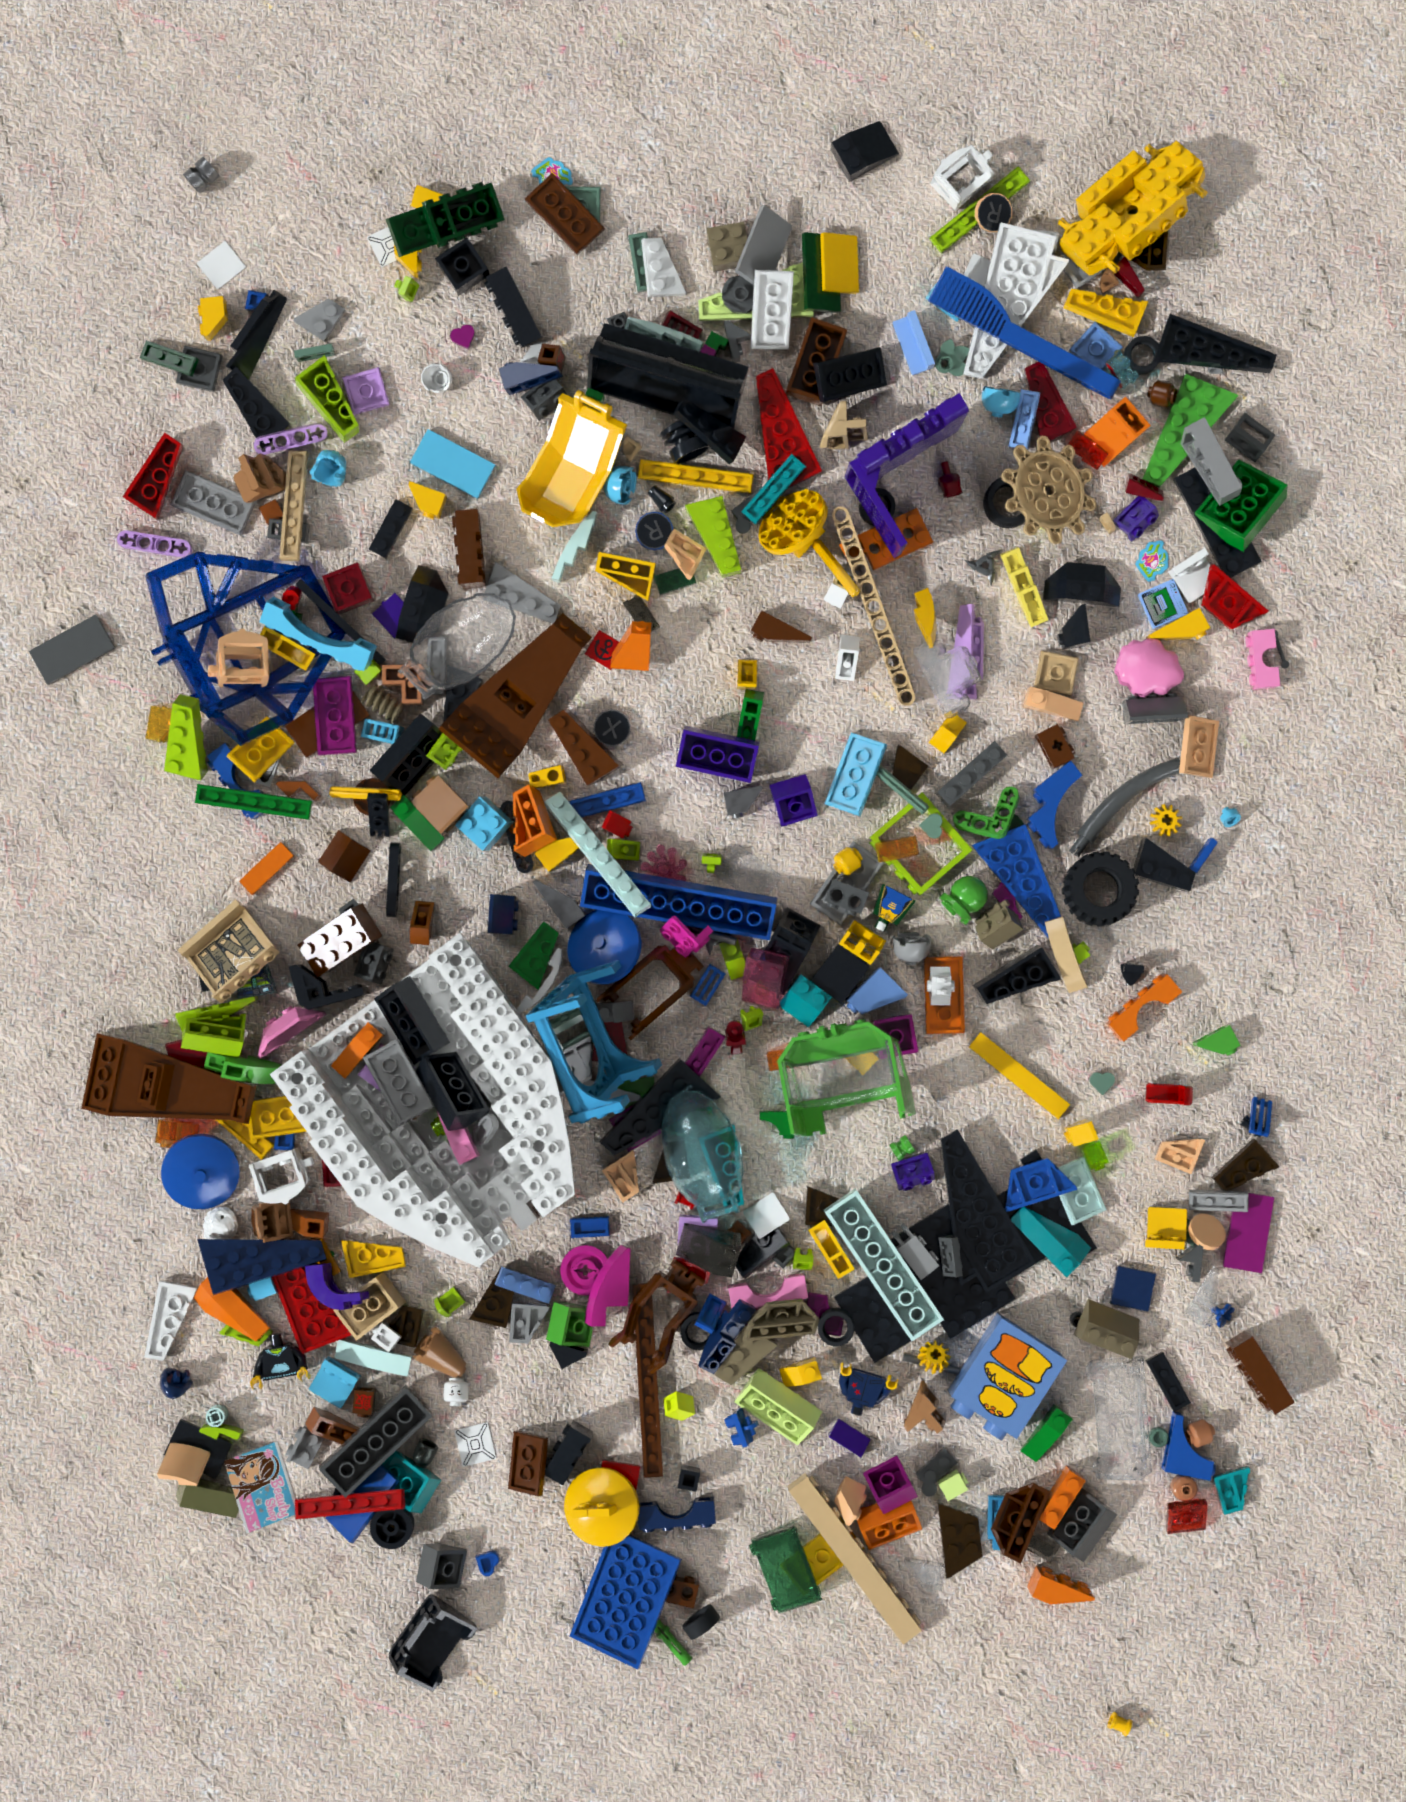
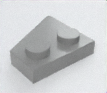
(525, 1321)

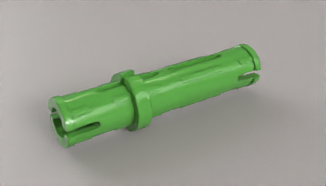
(684, 1656)

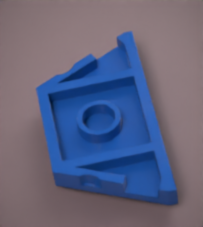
(1036, 1183)

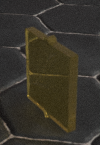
(159, 724)

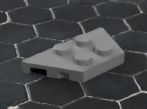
(579, 1060)

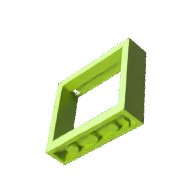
(900, 871)

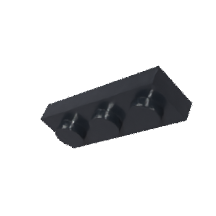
(390, 529)

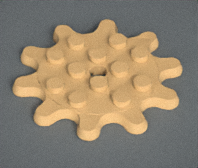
(1066, 486)

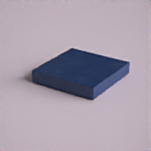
(1132, 1288)

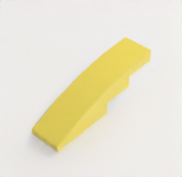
(1024, 587)

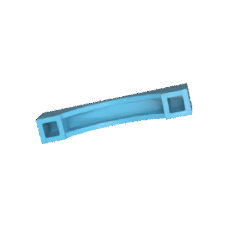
(280, 618)

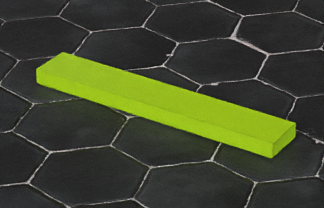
(966, 219)

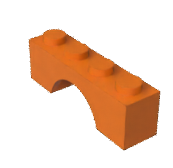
(1125, 1022)

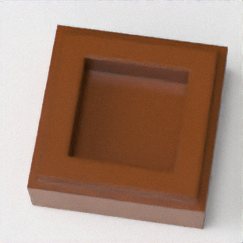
(271, 510)

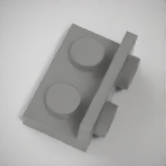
(305, 1447)

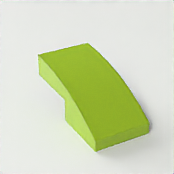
(228, 1430)

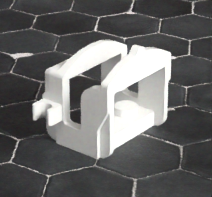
(955, 161)
(288, 1191)

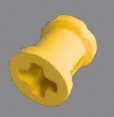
(1119, 1723)

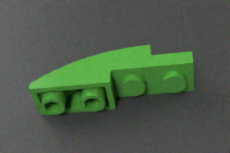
(242, 1069)

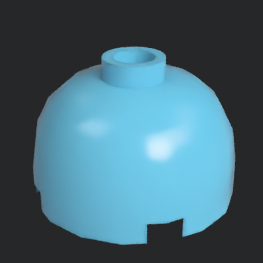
(999, 400)
(620, 484)

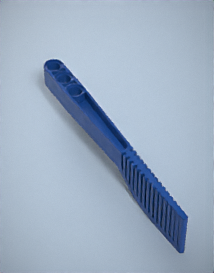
(982, 310)

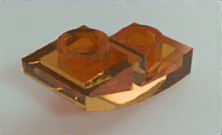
(897, 848)

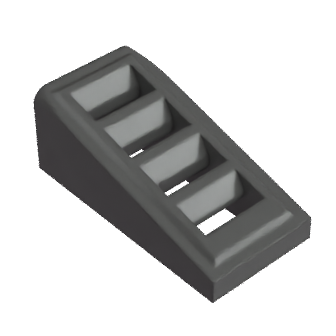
(271, 530)

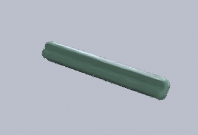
(902, 790)

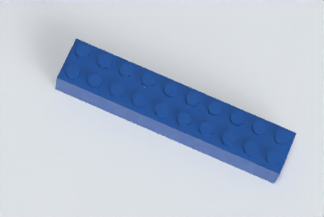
(690, 902)

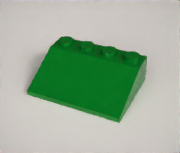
(1246, 514)

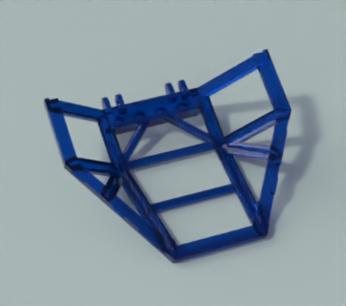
(216, 605)

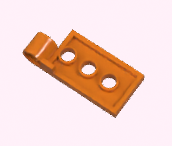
(910, 520)

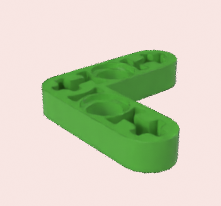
(991, 822)

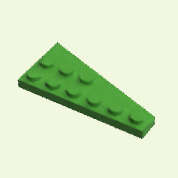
(1193, 402)

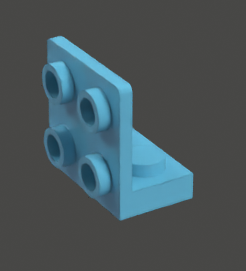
(334, 1382)

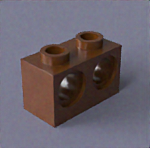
(676, 1595)

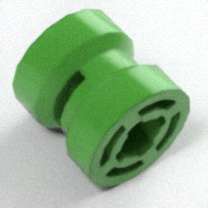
(902, 1147)

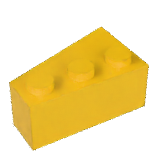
(628, 572)

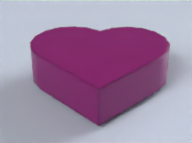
(463, 336)

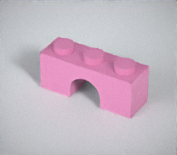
(1261, 675)

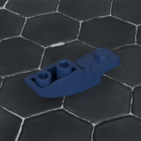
(722, 1338)

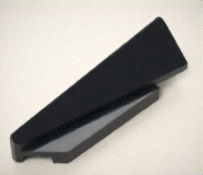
(255, 333)

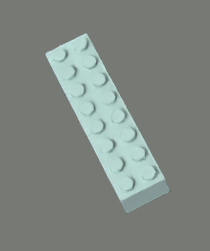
(883, 1264)

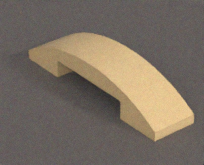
(1065, 954)

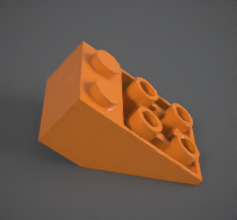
(1118, 429)
(1057, 1588)

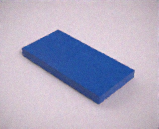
(352, 1525)

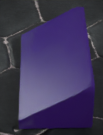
(849, 1437)

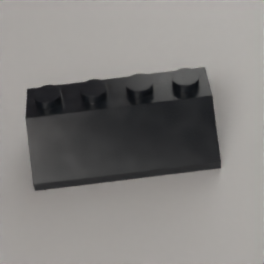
(406, 758)
(411, 1020)
(451, 1090)

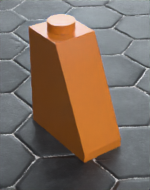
(633, 648)

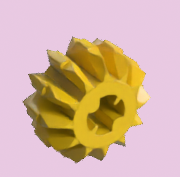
(1168, 814)
(929, 1362)

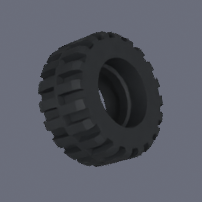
(1118, 871)

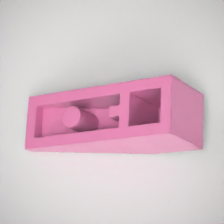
(461, 1144)

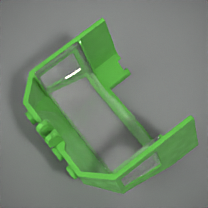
(840, 1071)

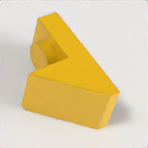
(947, 733)

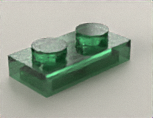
(672, 581)

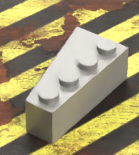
(1210, 461)

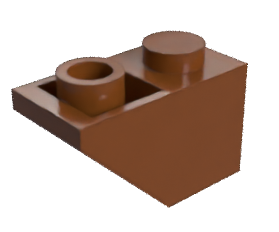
(310, 1222)

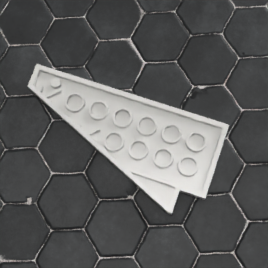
(1018, 278)

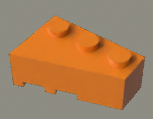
(532, 822)

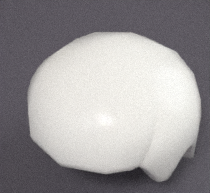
(436, 378)

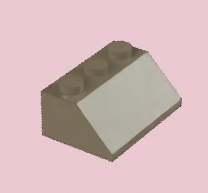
(1108, 1329)

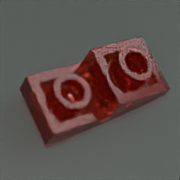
(1088, 450)

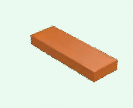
(266, 868)

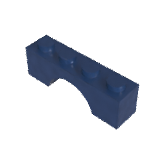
(653, 1517)

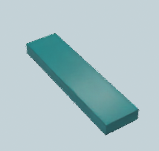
(773, 489)

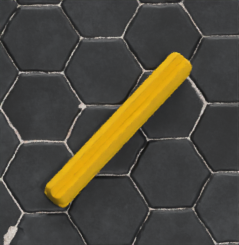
(836, 568)
(362, 793)

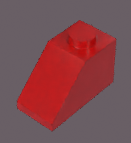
(617, 825)

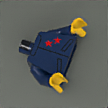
(864, 1388)

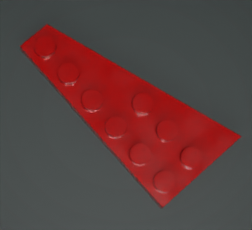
(782, 429)

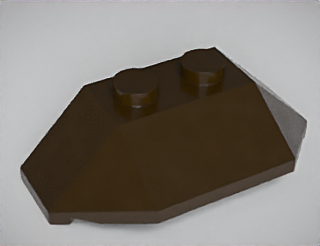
(1155, 255)

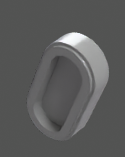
(485, 1130)

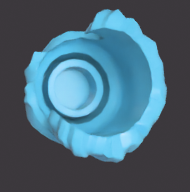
(329, 468)

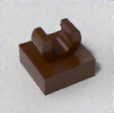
(738, 1227)

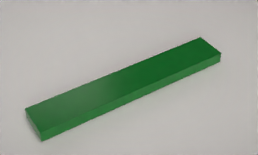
(253, 802)

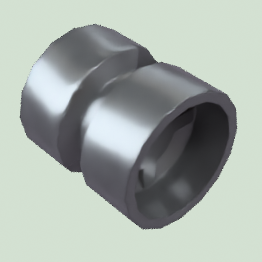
(201, 175)

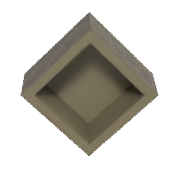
(726, 245)

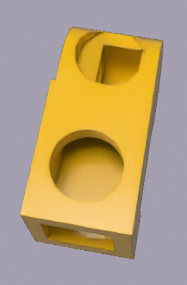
(547, 777)

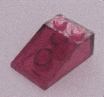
(764, 978)

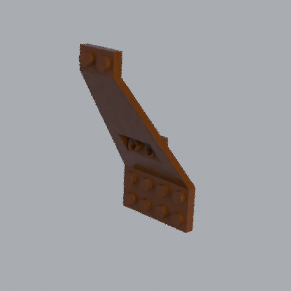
(492, 725)
(143, 1082)

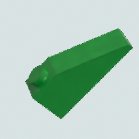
(750, 714)
(417, 823)
(1046, 1433)

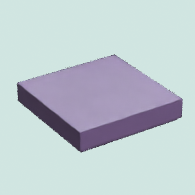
(366, 391)

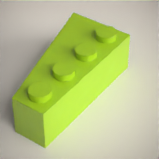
(325, 394)
(715, 531)
(185, 741)

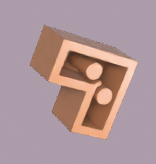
(393, 678)

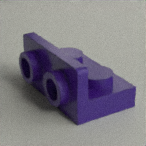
(1136, 517)
(913, 1172)

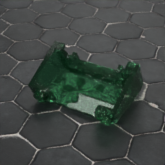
(786, 1568)

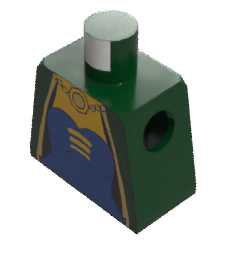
(890, 907)

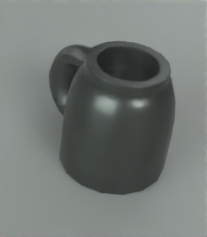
(424, 1453)

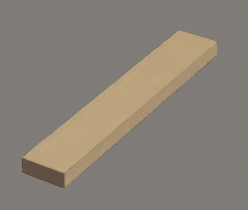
(293, 506)

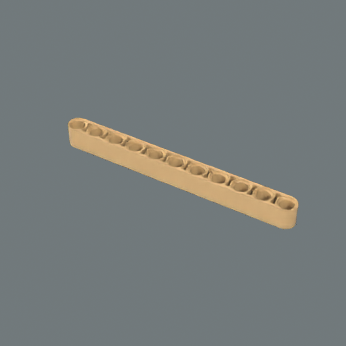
(873, 596)

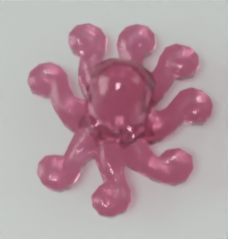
(664, 867)

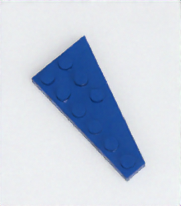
(1020, 871)

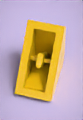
(747, 674)

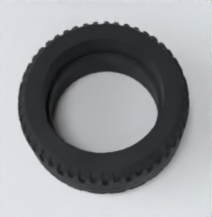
(992, 513)

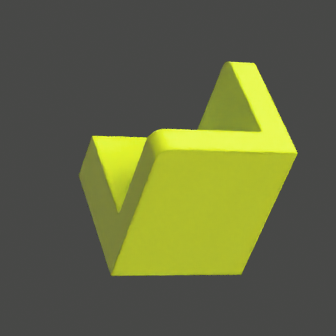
(679, 1406)

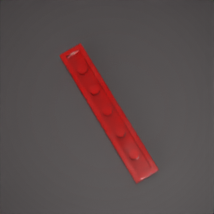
(352, 1504)

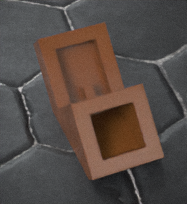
(292, 788)

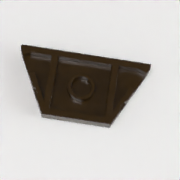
(959, 1539)

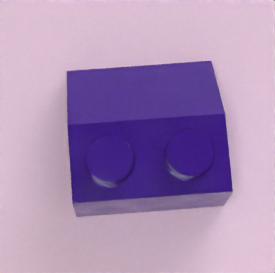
(793, 800)

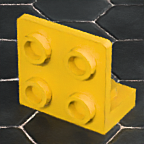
(1166, 1228)

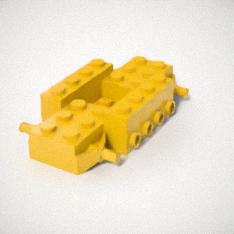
(1152, 189)

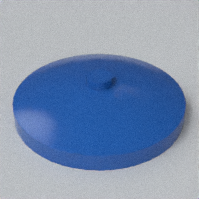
(604, 939)
(200, 1171)

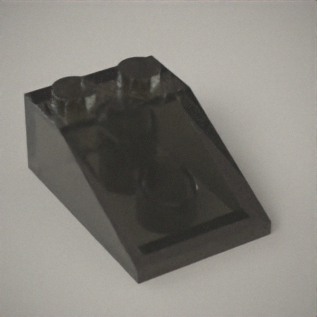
(710, 1248)

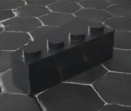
(513, 307)
(1019, 975)

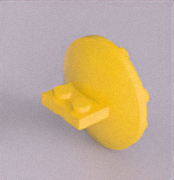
(794, 523)
(601, 1506)

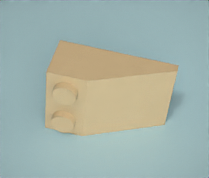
(382, 1302)

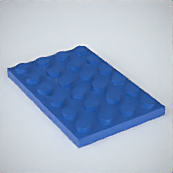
(625, 1599)

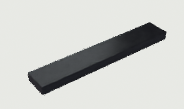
(334, 616)

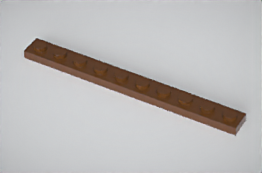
(648, 1389)

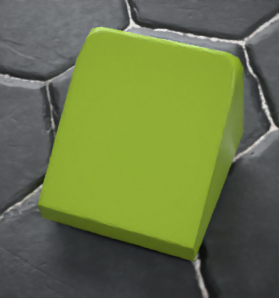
(370, 673)

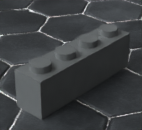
(971, 774)

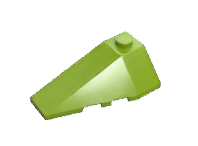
(215, 1011)

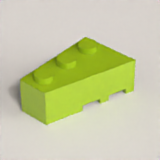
(215, 1035)

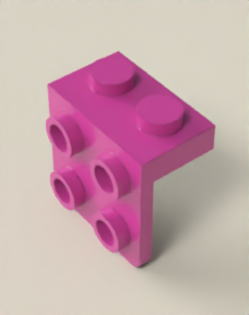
(683, 938)

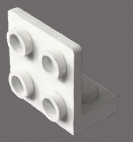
(1192, 575)

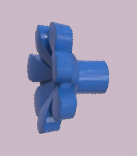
(1224, 1314)

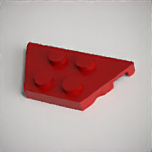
(1228, 600)

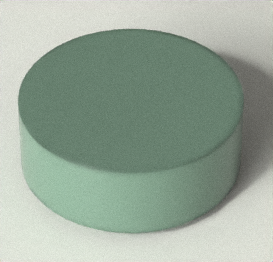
(1158, 1437)

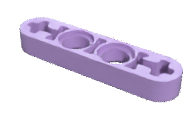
(289, 435)
(155, 540)

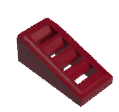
(1129, 278)
(678, 319)
(1139, 487)

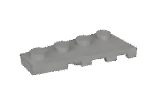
(522, 595)

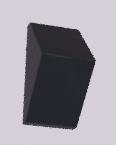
(567, 1354)

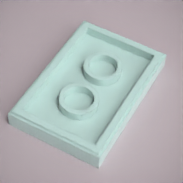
(1086, 1199)

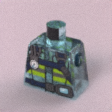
(258, 984)

